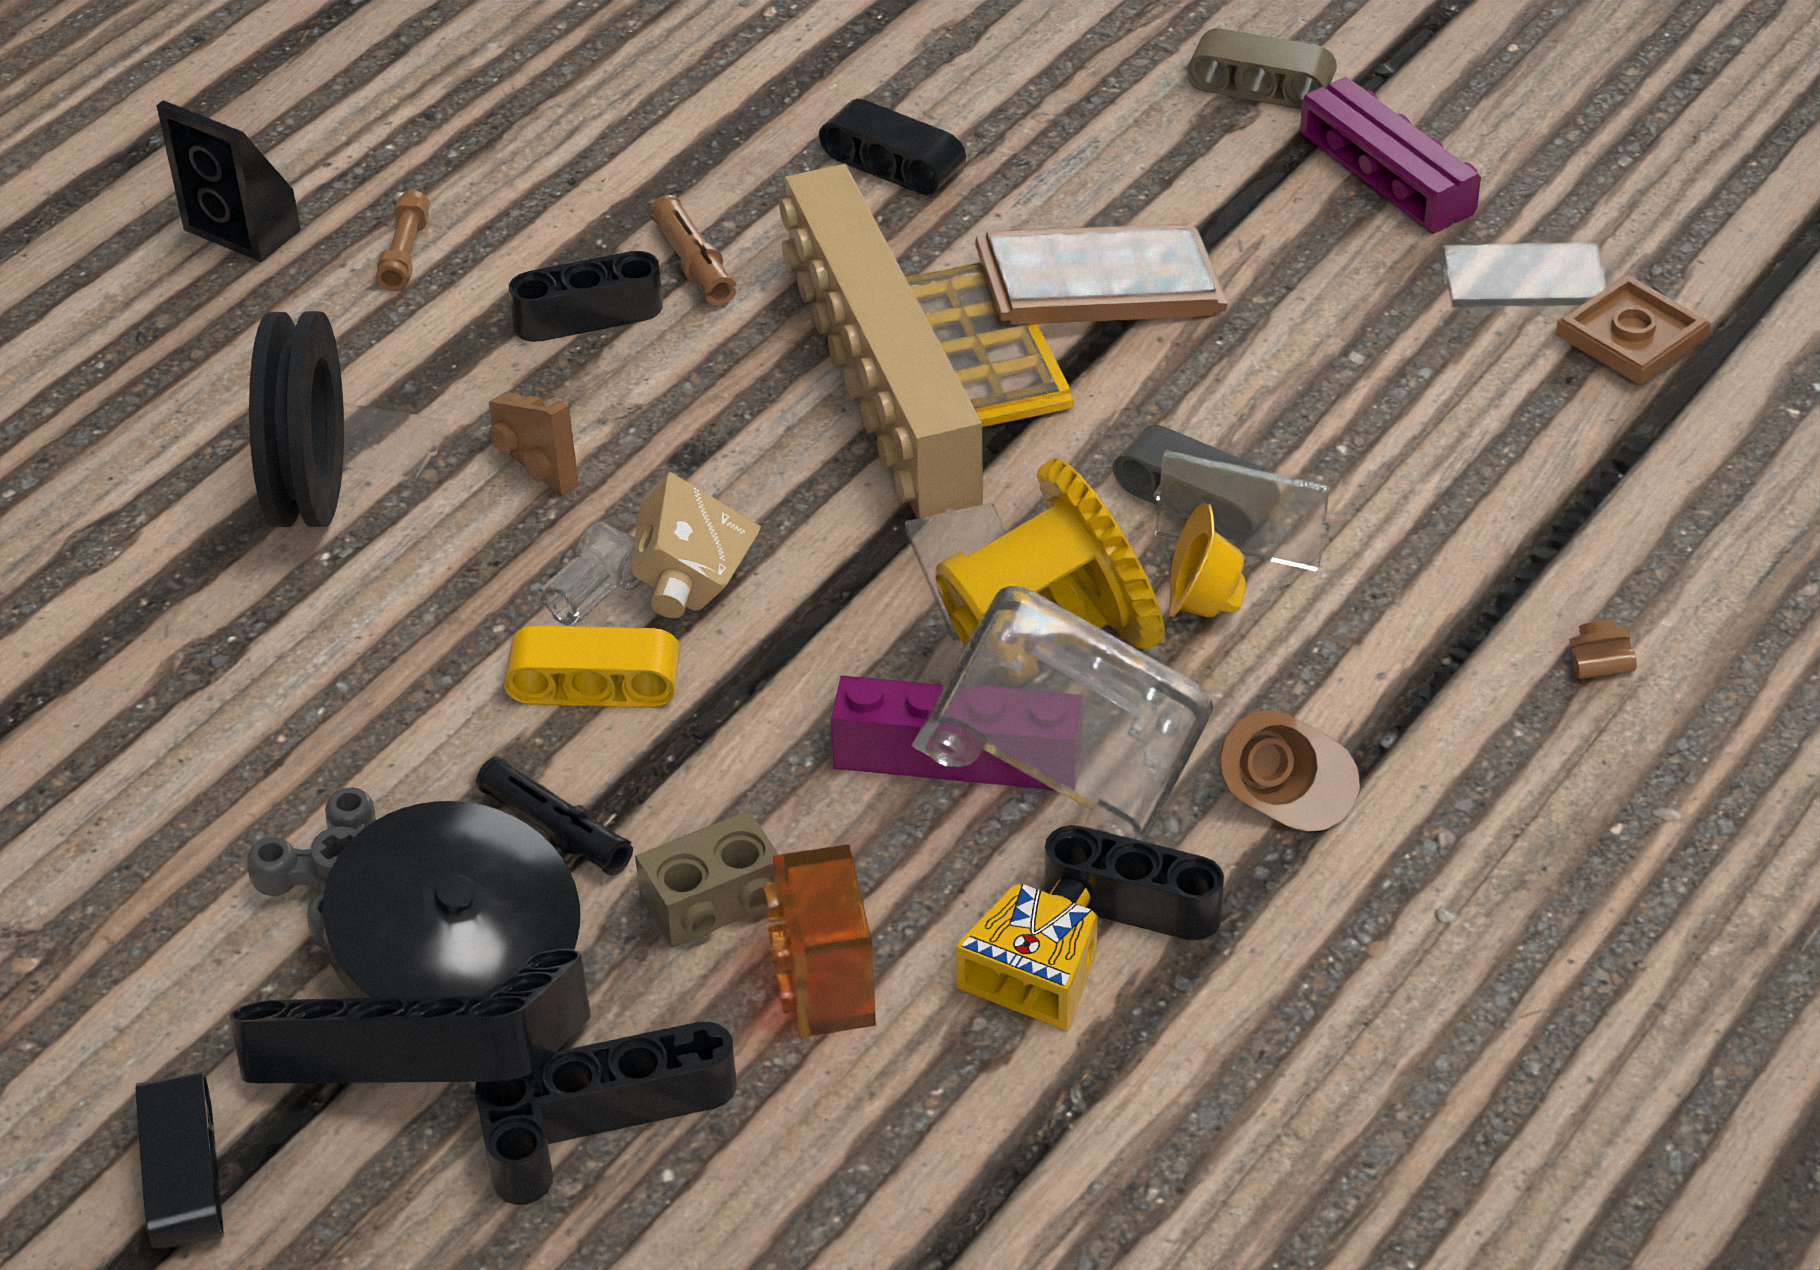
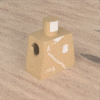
(687, 545)

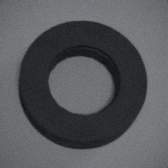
(296, 419)

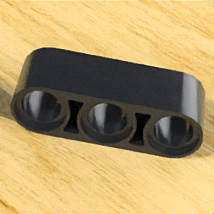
(892, 146)
(586, 296)
(1138, 881)
(178, 1161)

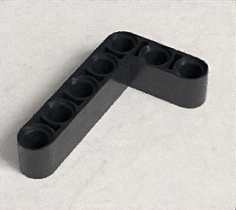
(418, 1037)

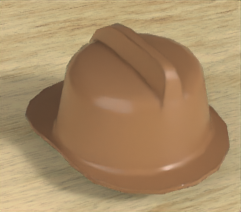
(1289, 771)

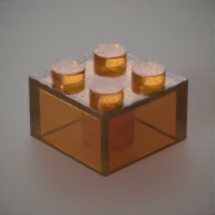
(821, 941)

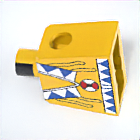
(1032, 952)

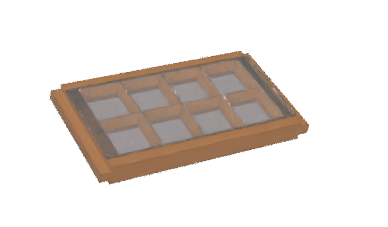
(1099, 274)

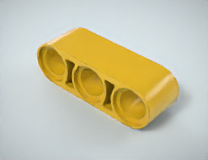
(592, 666)

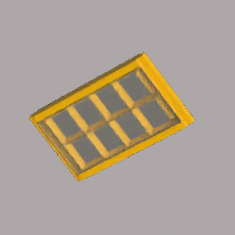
(999, 364)

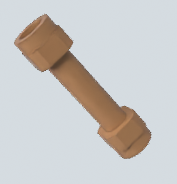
(395, 264)

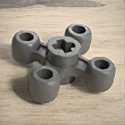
(278, 867)

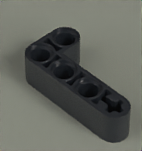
(598, 1092)

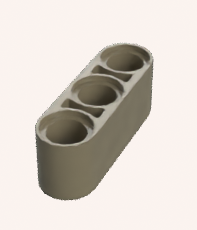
(1259, 67)

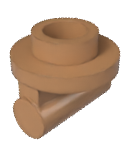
(1601, 650)

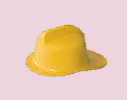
(1205, 569)

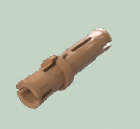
(700, 260)

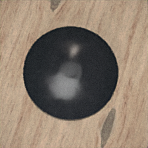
(444, 902)

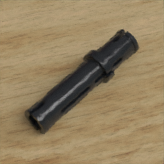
(571, 826)

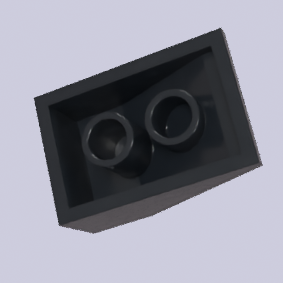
(226, 185)

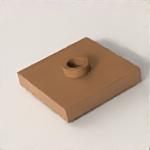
(1633, 329)

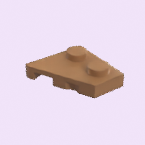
(536, 438)

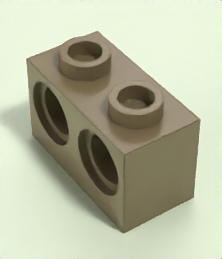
(706, 878)

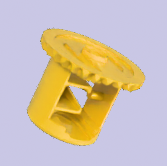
(1064, 554)

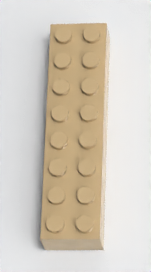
(883, 343)

